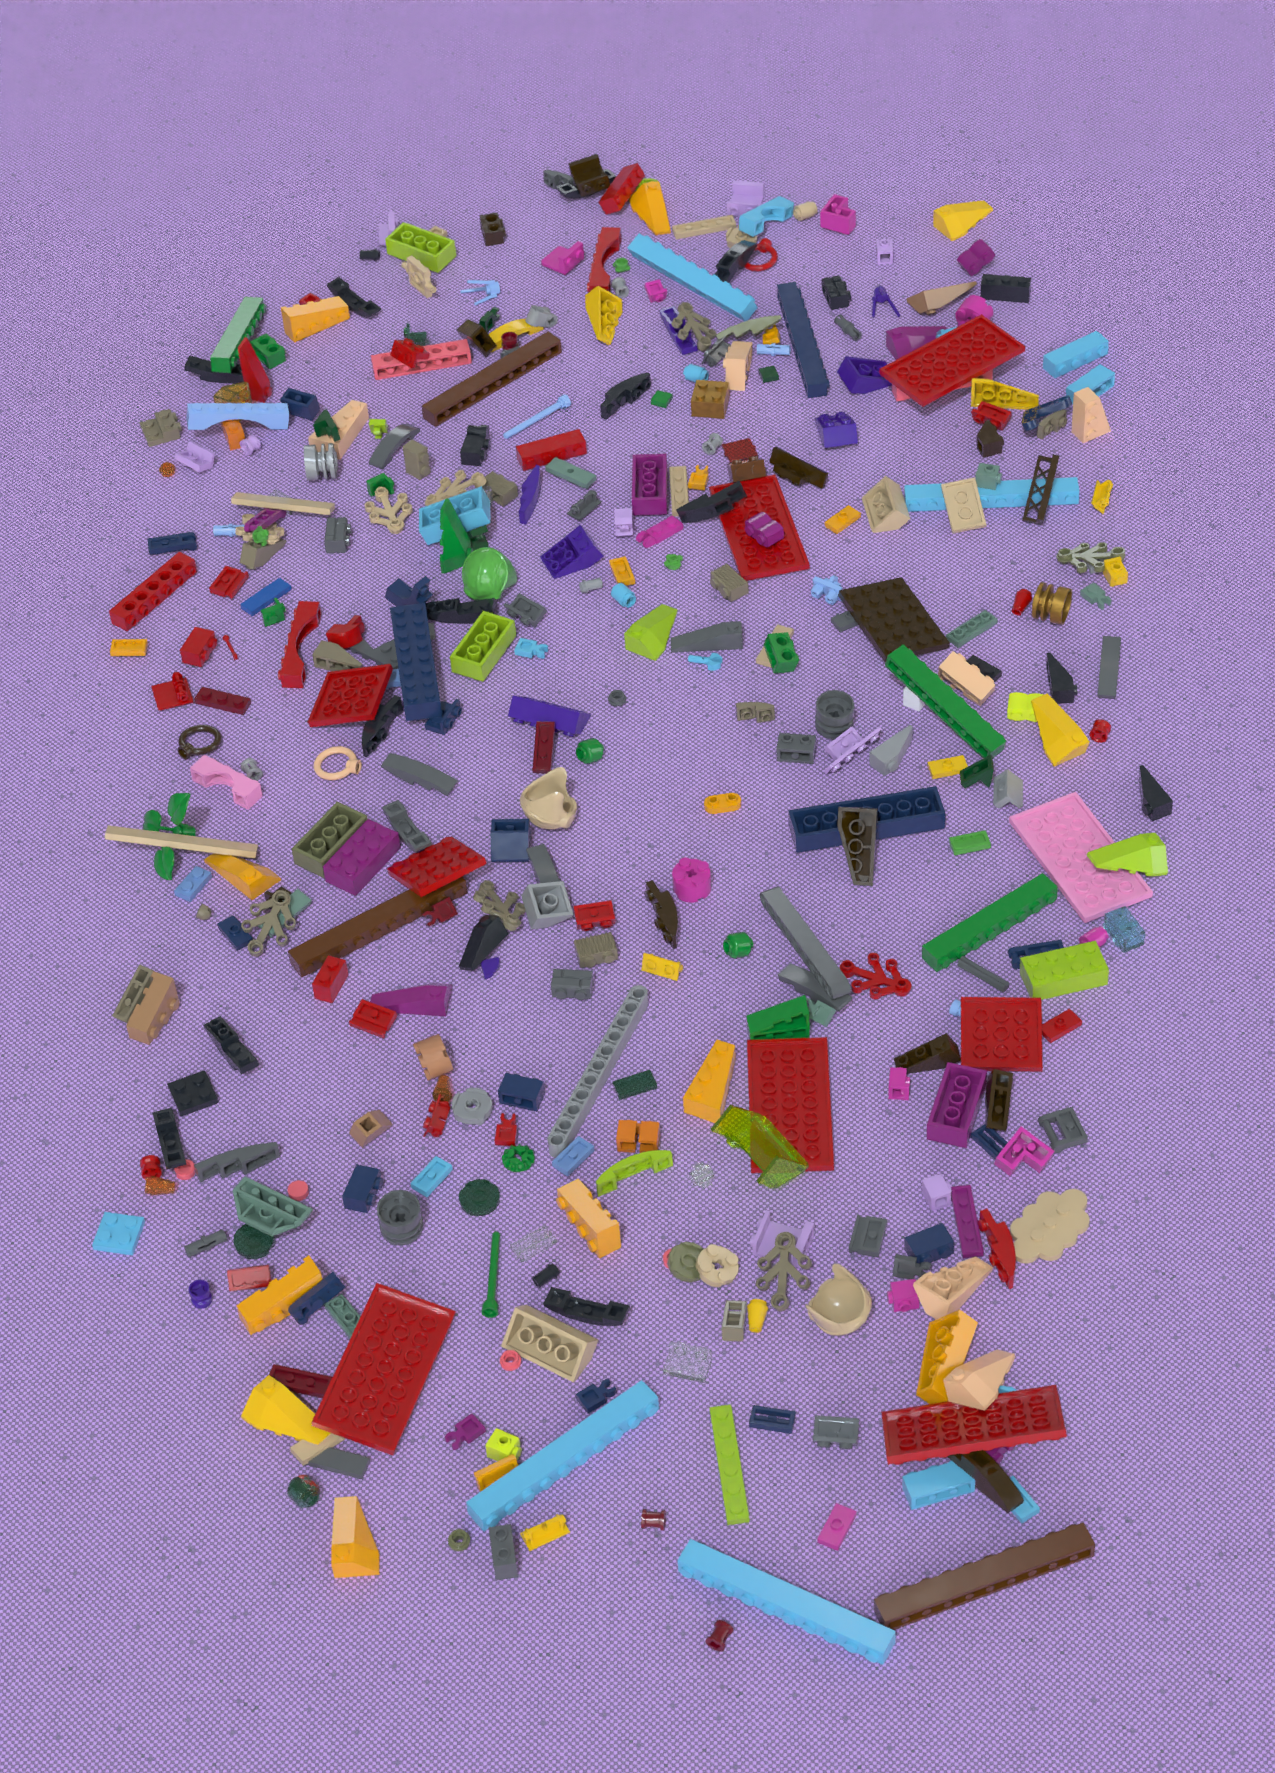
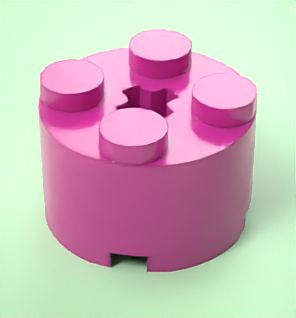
(971, 308)
(691, 879)

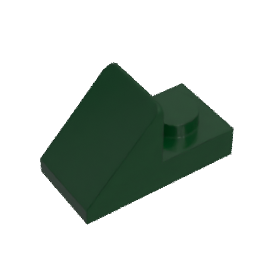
(325, 425)
(478, 538)
(978, 771)

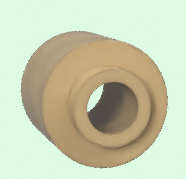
(805, 210)

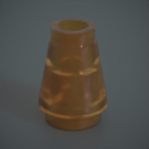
(443, 1088)
(159, 1186)

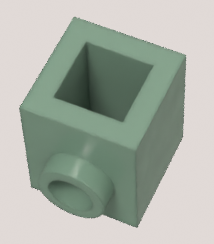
(988, 476)

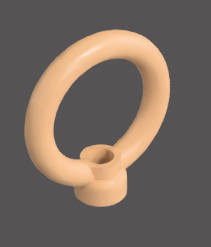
(353, 765)

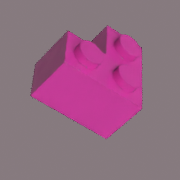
(837, 216)
(1025, 1148)

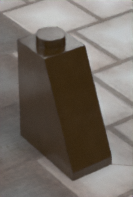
(476, 337)

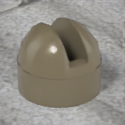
(203, 912)

